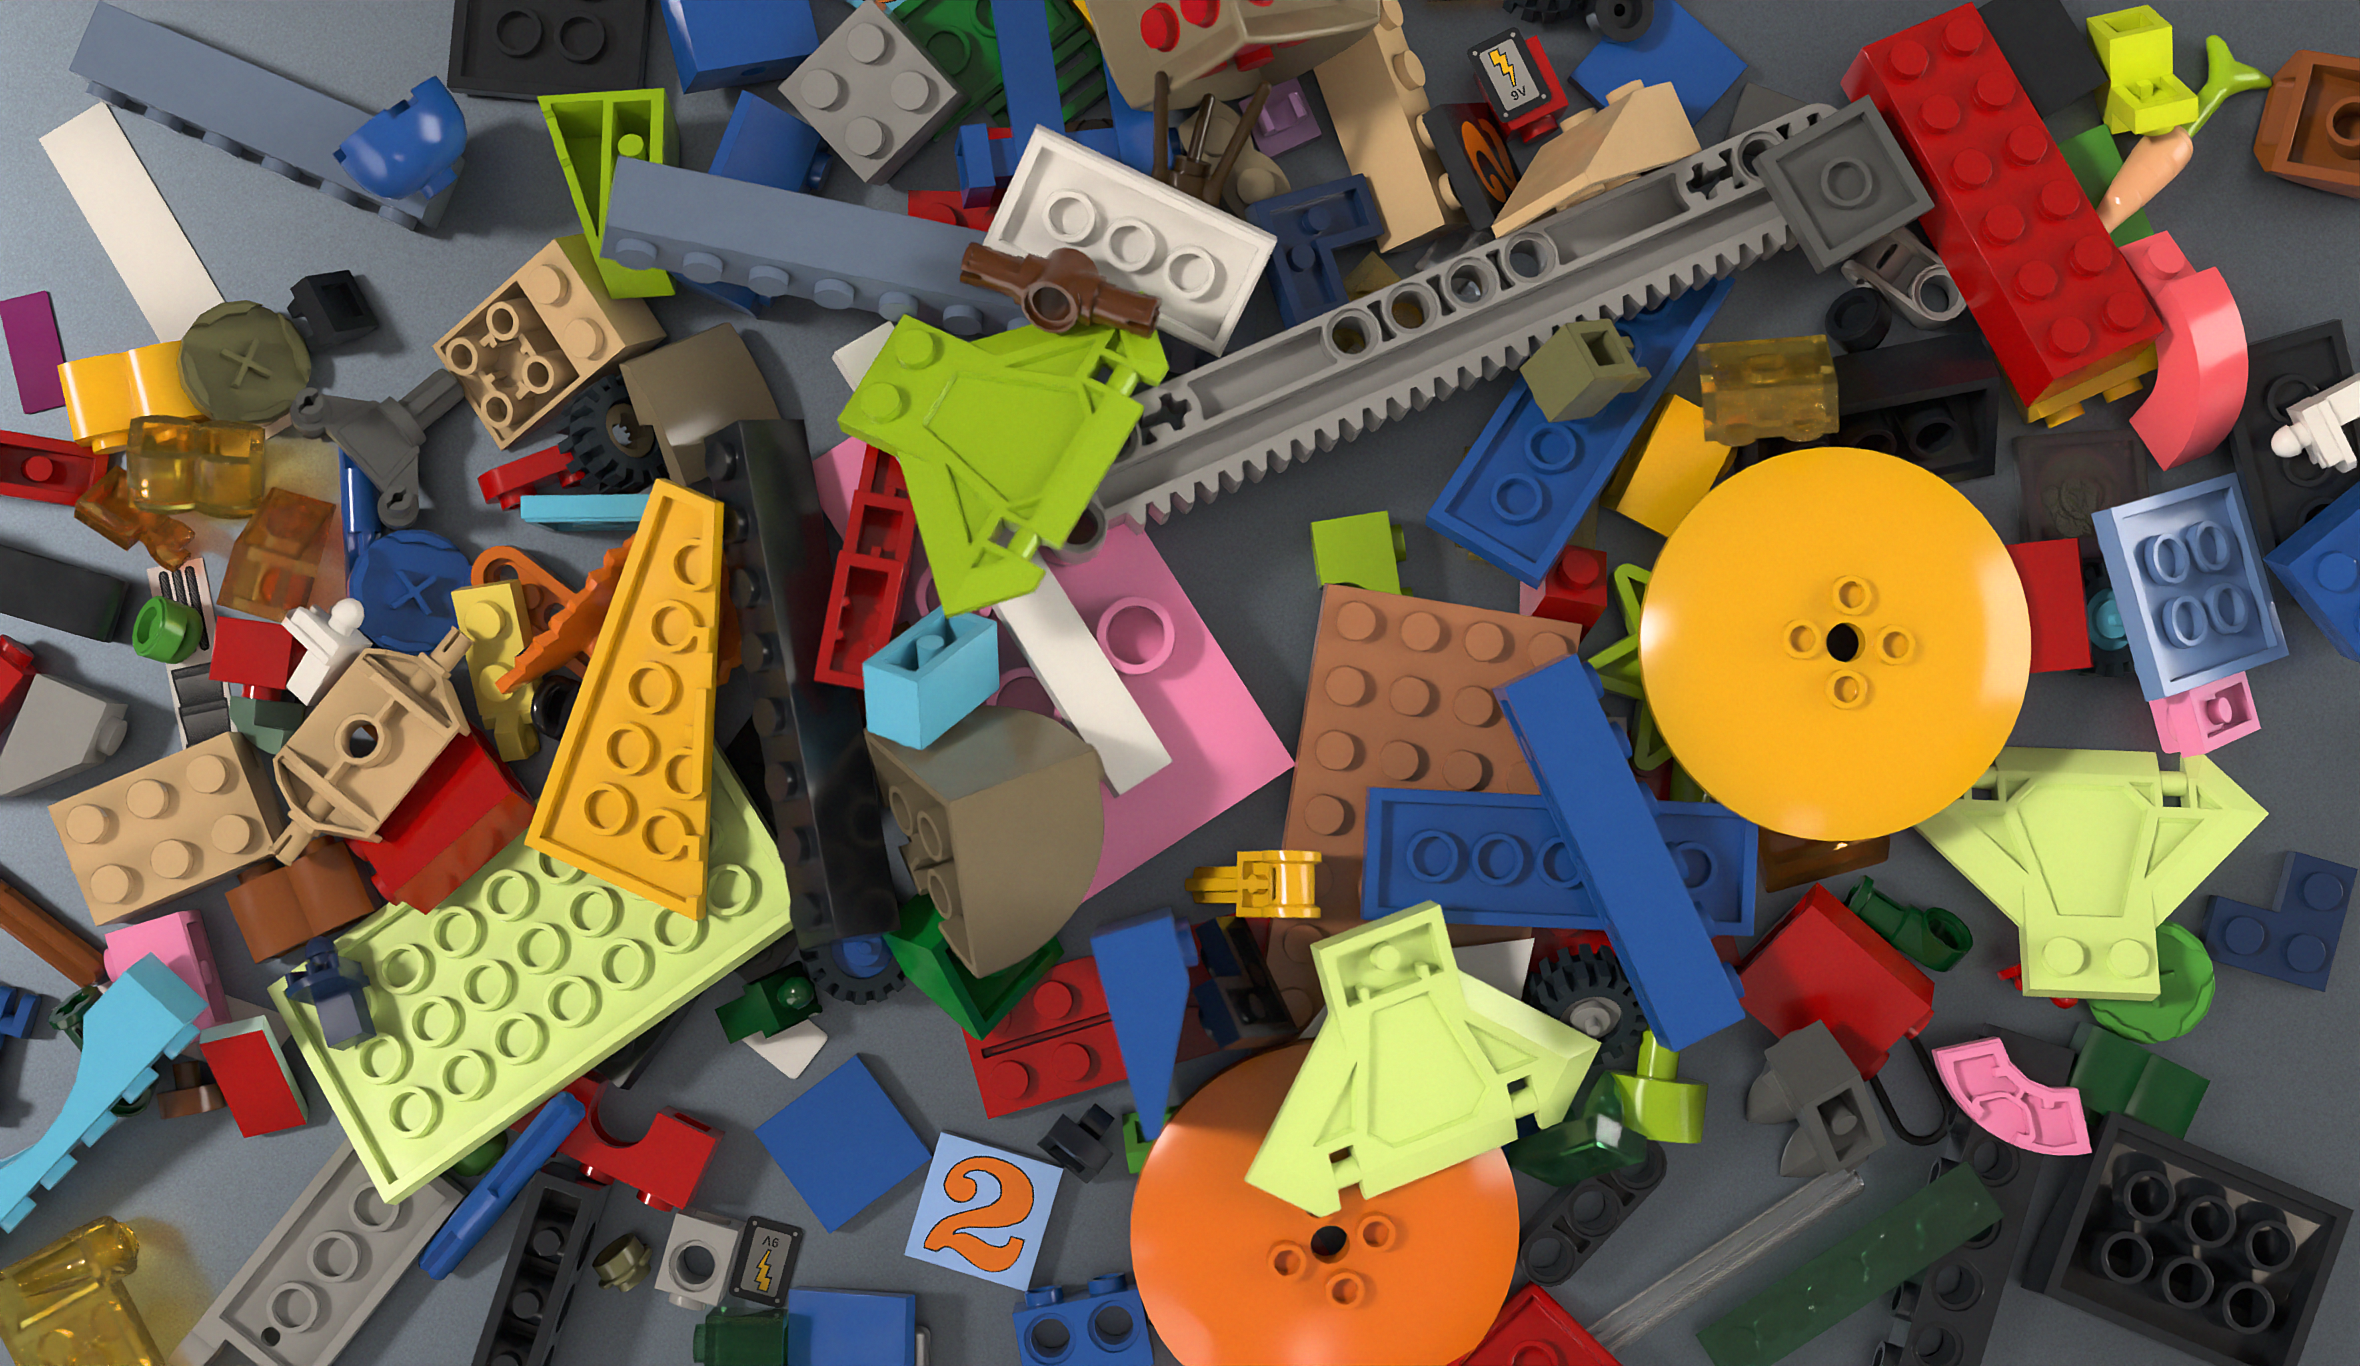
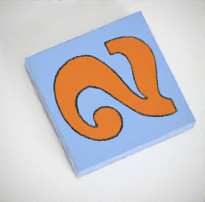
(984, 1210)

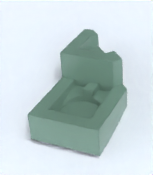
(265, 721)

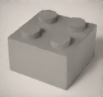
(874, 92)

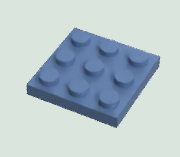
(2190, 586)

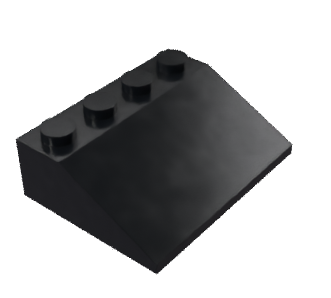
(2188, 1248)

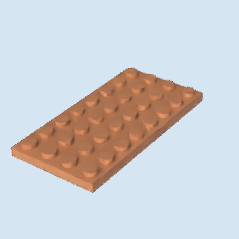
(1396, 704)

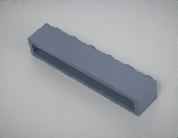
(235, 107)

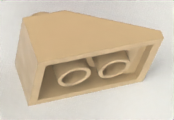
(1600, 152)

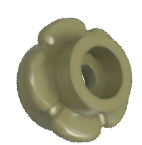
(623, 1263)

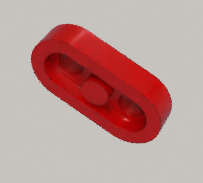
(526, 476)

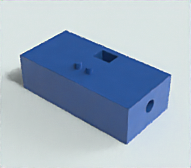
(738, 40)

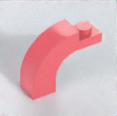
(2198, 354)

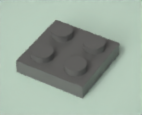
(1842, 184)

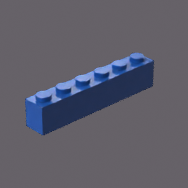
(1620, 852)

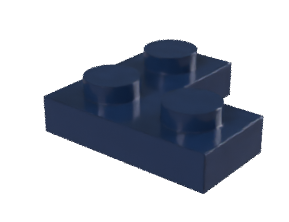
(1308, 230)
(2293, 938)

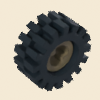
(595, 448)

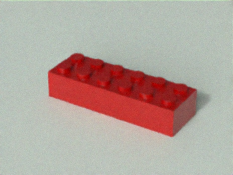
(2005, 206)

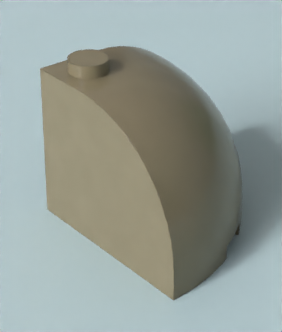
(996, 828)

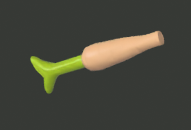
(2162, 157)

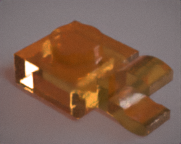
(108, 513)

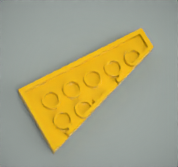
(638, 746)

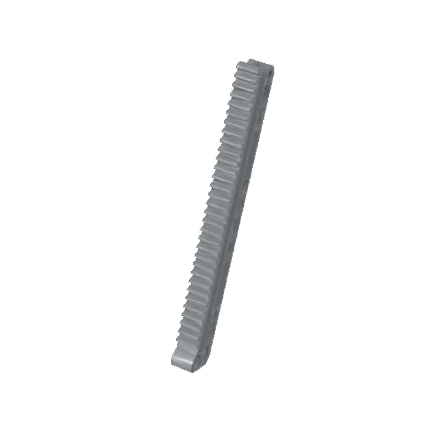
(1302, 390)

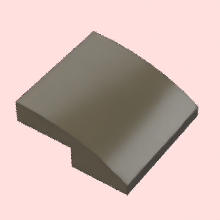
(694, 392)

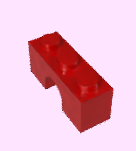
(662, 1165)

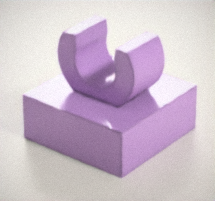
(1284, 121)

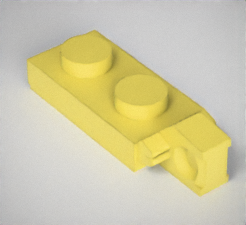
(499, 624)

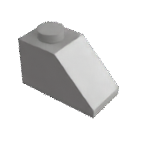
(59, 734)

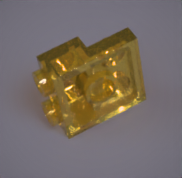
(1767, 389)

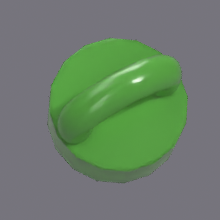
(161, 630)

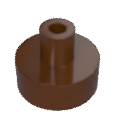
(190, 1093)

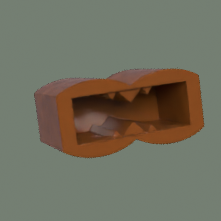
(310, 899)

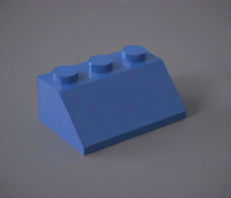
(767, 150)

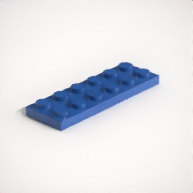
(1537, 479)
(1506, 864)

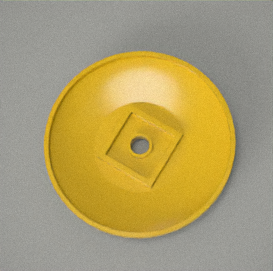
(1743, 660)

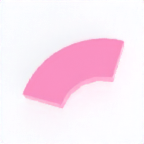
(2008, 1102)

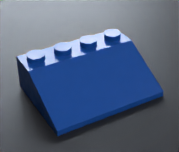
(1146, 989)

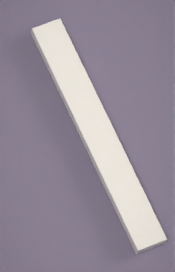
(1058, 645)

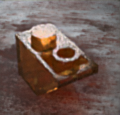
(277, 555)

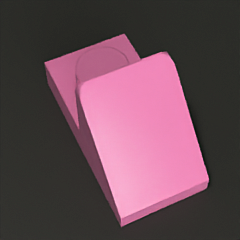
(2205, 716)

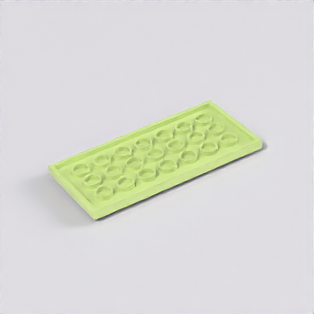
(526, 989)

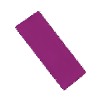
(33, 350)

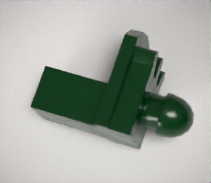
(770, 1004)

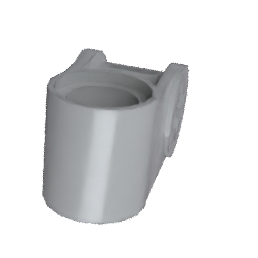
(1903, 276)

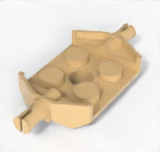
(414, 720)

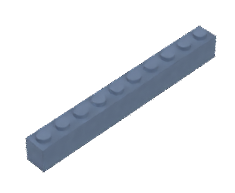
(822, 252)

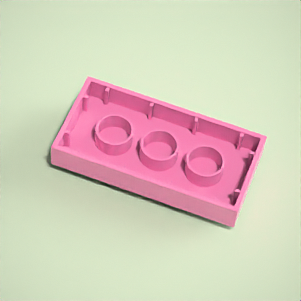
(1161, 655)

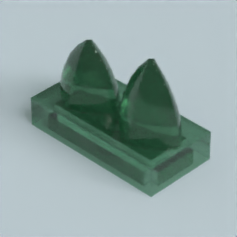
(1583, 1146)

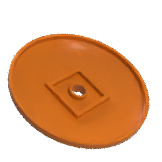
(1235, 1267)

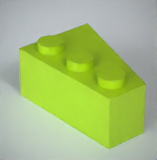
(588, 137)

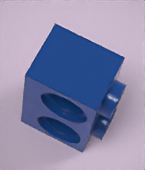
(1078, 1312)

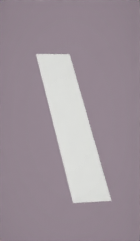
(134, 225)

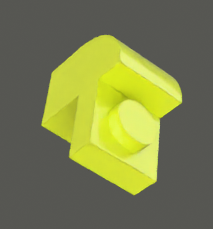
(2137, 59)

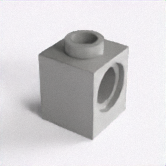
(718, 1235)

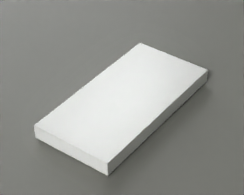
(1135, 234)

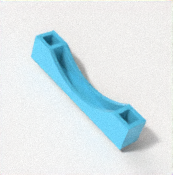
(123, 1035)

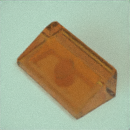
(1795, 861)

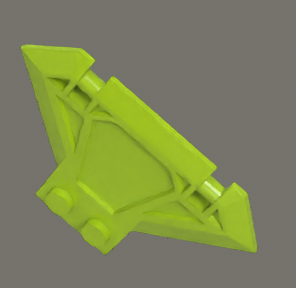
(1000, 441)

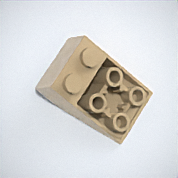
(544, 340)

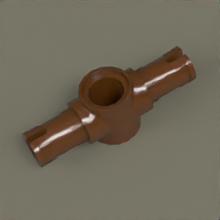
(1060, 290)

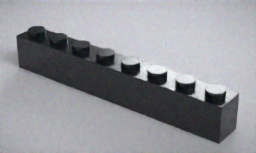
(806, 727)

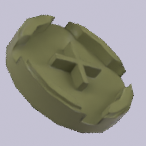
(243, 363)

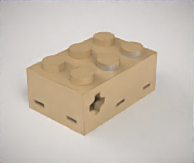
(170, 828)

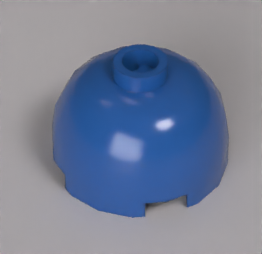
(408, 145)

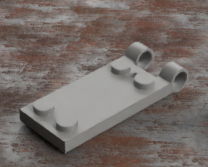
(321, 1269)

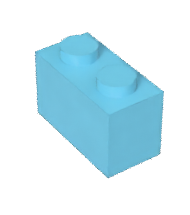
(931, 677)

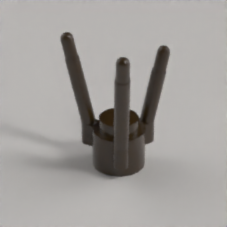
(1189, 172)

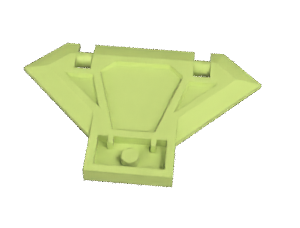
(2091, 857)
(1411, 1067)

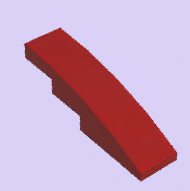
(869, 572)

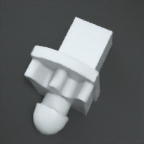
(2318, 426)
(331, 645)

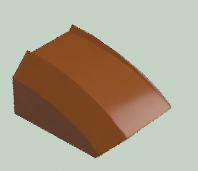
(2313, 123)

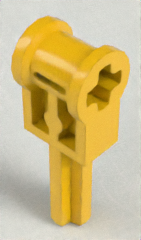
(1261, 884)

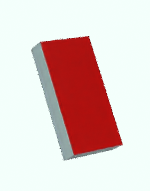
(253, 1076)

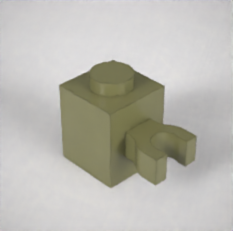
(1582, 370)

